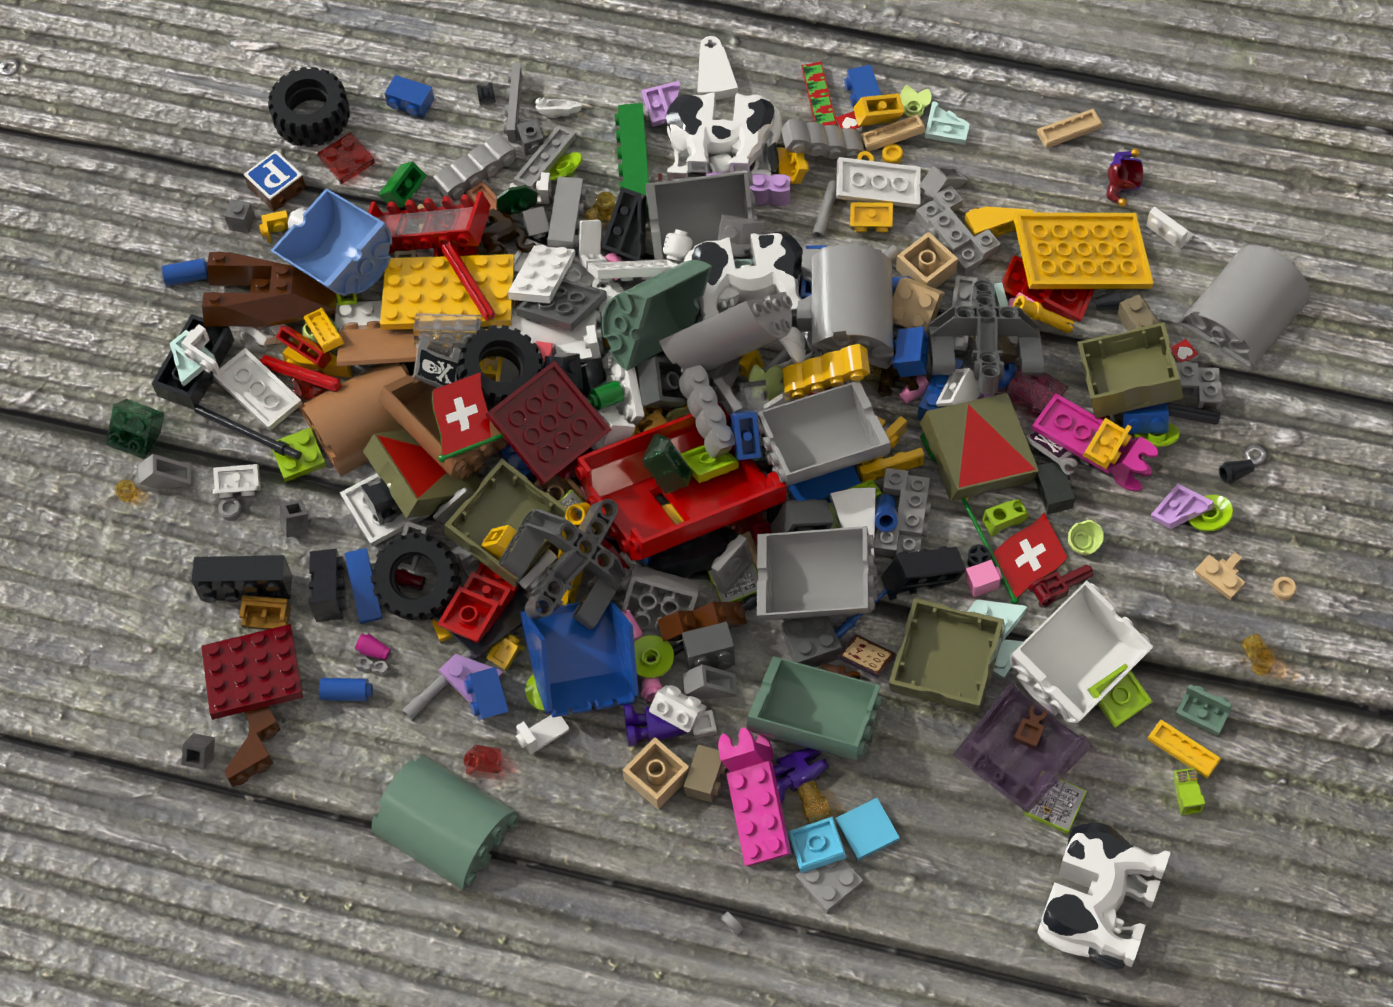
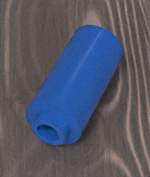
(185, 272)
(885, 513)
(345, 689)

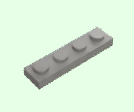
(513, 95)
(545, 157)
(962, 297)

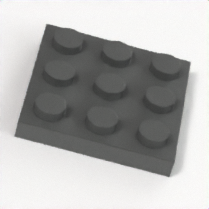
(568, 307)

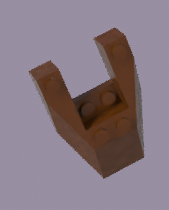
(276, 294)

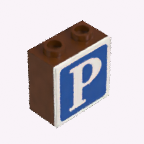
(275, 180)

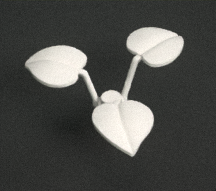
(795, 345)

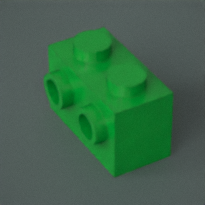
(403, 184)

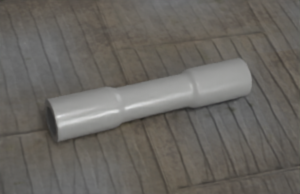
(823, 219)

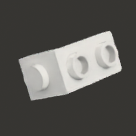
(590, 242)
(193, 344)
(541, 733)

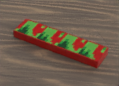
(818, 94)

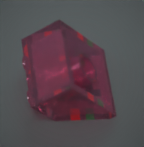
(1034, 390)

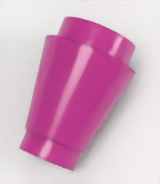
(372, 647)

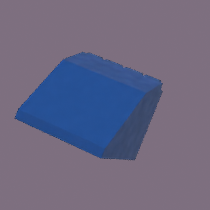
(581, 665)

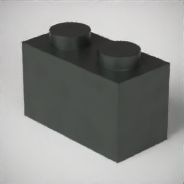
(1055, 488)

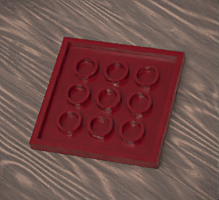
(548, 422)
(251, 671)

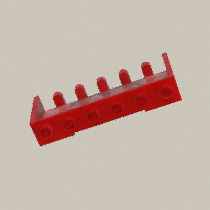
(435, 225)

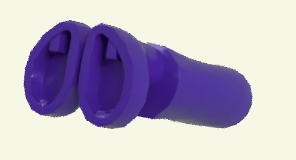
(655, 727)
(796, 771)

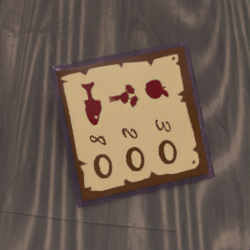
(866, 655)

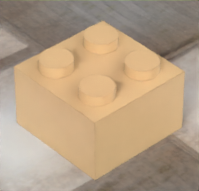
(927, 261)
(915, 304)
(656, 773)

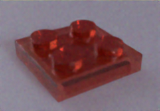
(346, 158)

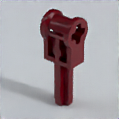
(1055, 587)

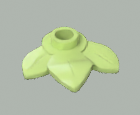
(914, 101)
(773, 379)

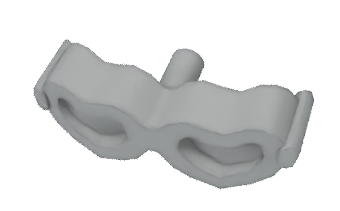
(367, 666)

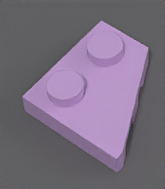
(658, 101)
(1181, 507)
(457, 668)

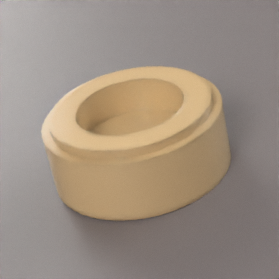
(1284, 588)

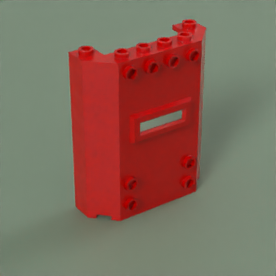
(641, 522)

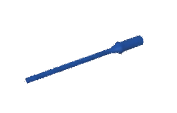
(850, 622)

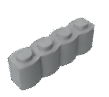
(821, 140)
(474, 167)
(709, 416)

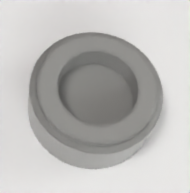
(230, 509)
(732, 923)

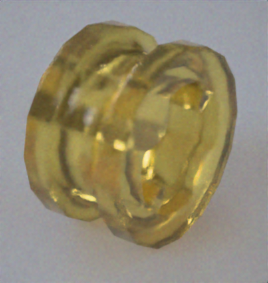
(123, 496)

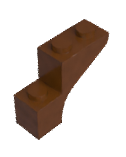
(713, 613)
(252, 755)

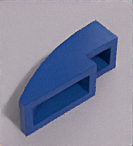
(360, 577)

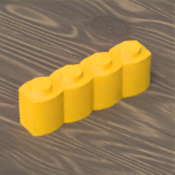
(825, 371)

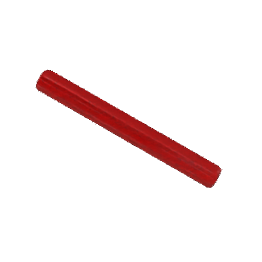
(468, 282)
(301, 373)

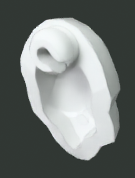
(557, 107)

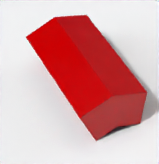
(286, 332)

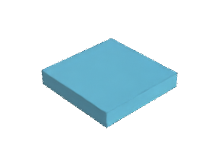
(867, 829)
(817, 844)

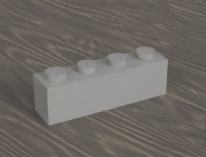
(566, 213)

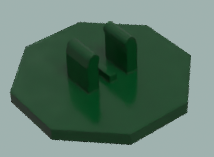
(516, 199)

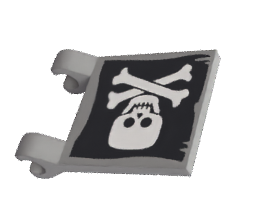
(434, 367)
(1054, 451)

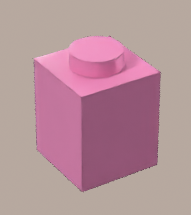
(983, 578)

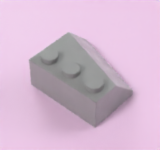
(656, 595)

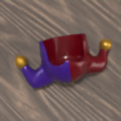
(1124, 174)

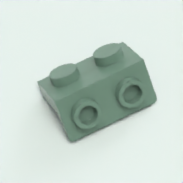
(1204, 709)

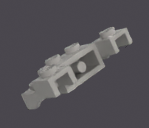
(946, 227)
(1200, 382)
(910, 515)

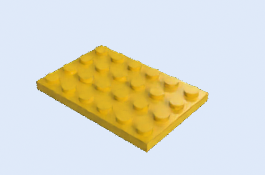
(1082, 250)
(433, 287)

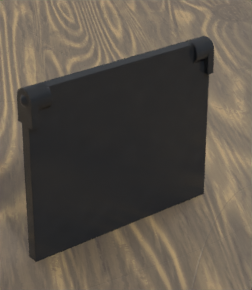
(506, 624)

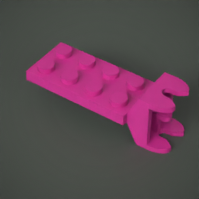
(1074, 430)
(755, 797)

